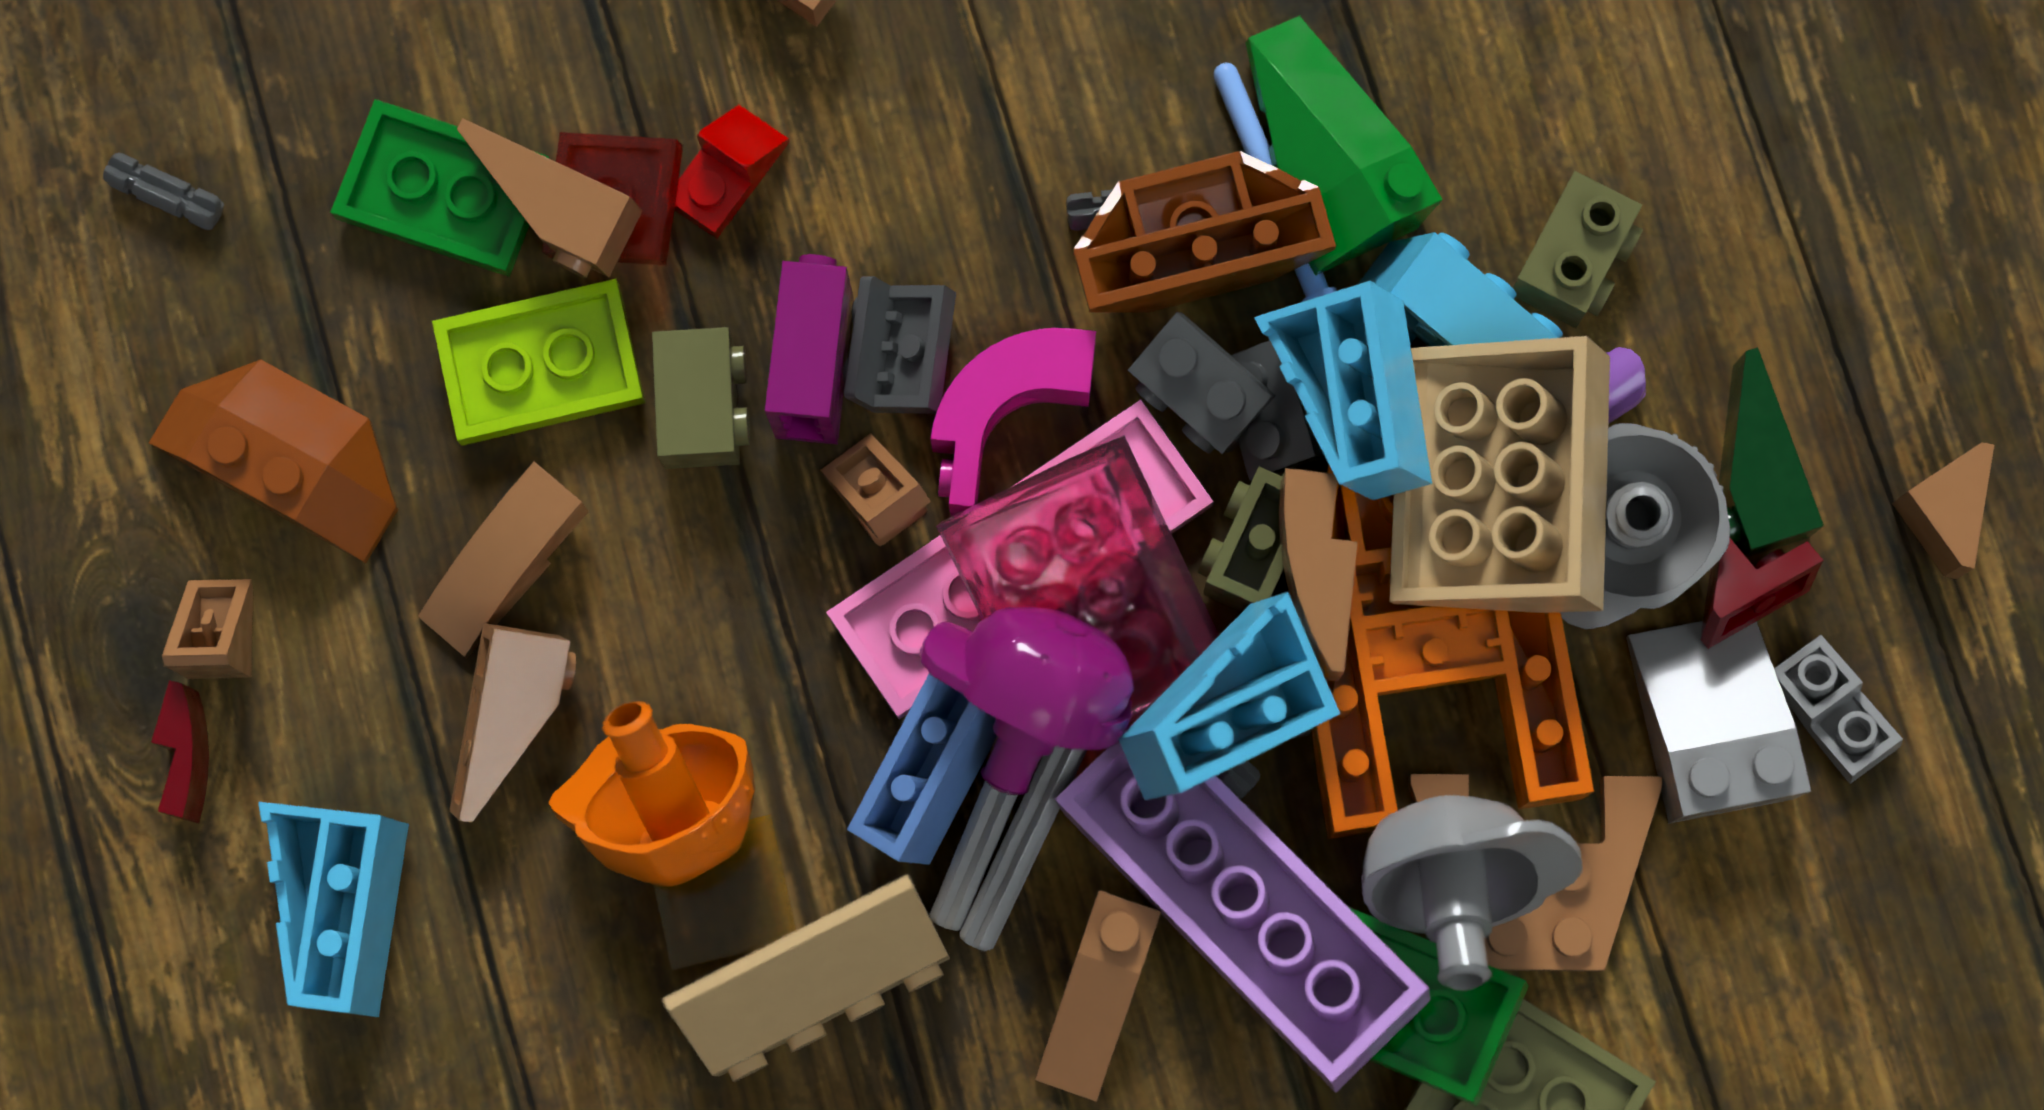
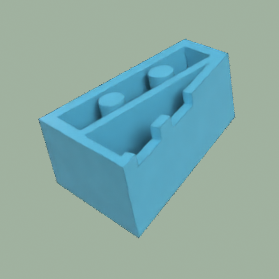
(1450, 298)
(1357, 385)
(1231, 703)
(335, 903)

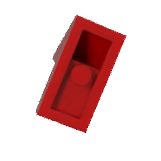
(727, 169)

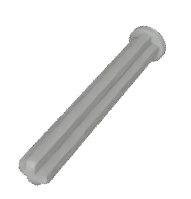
(1020, 848)
(972, 858)

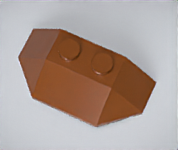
(1199, 234)
(285, 452)

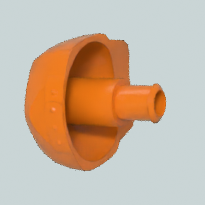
(659, 798)

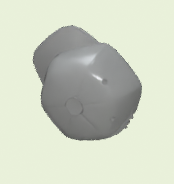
(1661, 522)
(1458, 871)

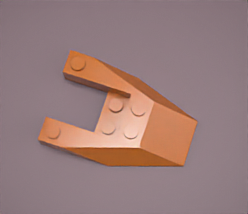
(1429, 647)

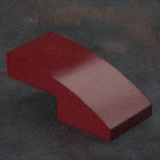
(183, 730)

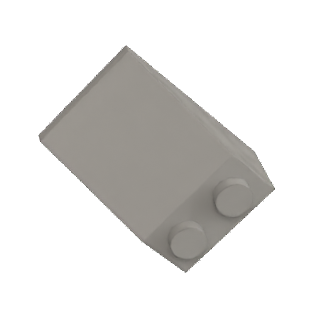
(1716, 722)

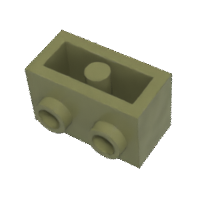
(1577, 249)
(698, 398)
(1251, 557)

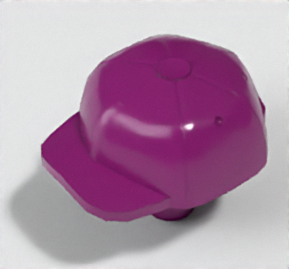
(1041, 679)

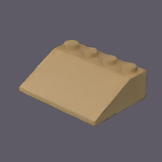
(1514, 479)
(809, 979)

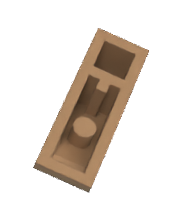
(566, 209)
(510, 701)
(1098, 995)

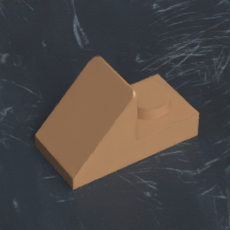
(876, 489)

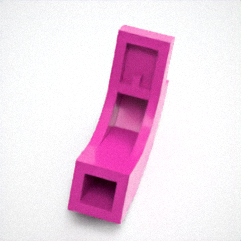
(1012, 373)

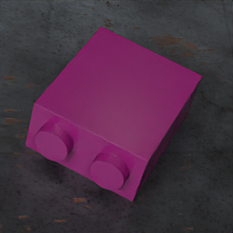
(809, 350)

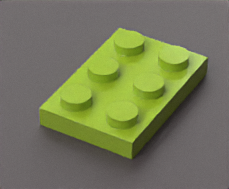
(538, 362)

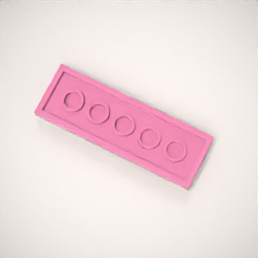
(898, 609)

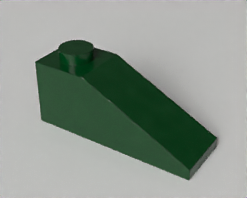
(1760, 466)

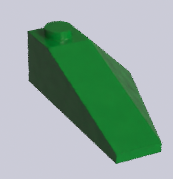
(1338, 140)

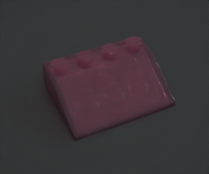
(1095, 549)

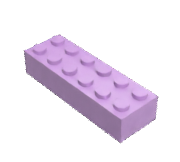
(1251, 913)

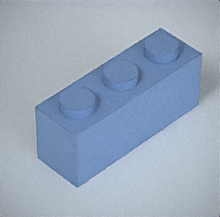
(925, 774)

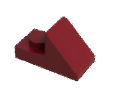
(1746, 593)

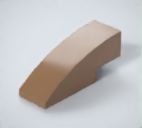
(502, 558)
(1316, 566)

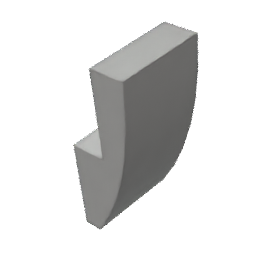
(1834, 709)

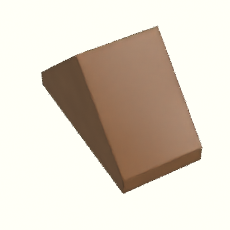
(1949, 510)
(212, 630)

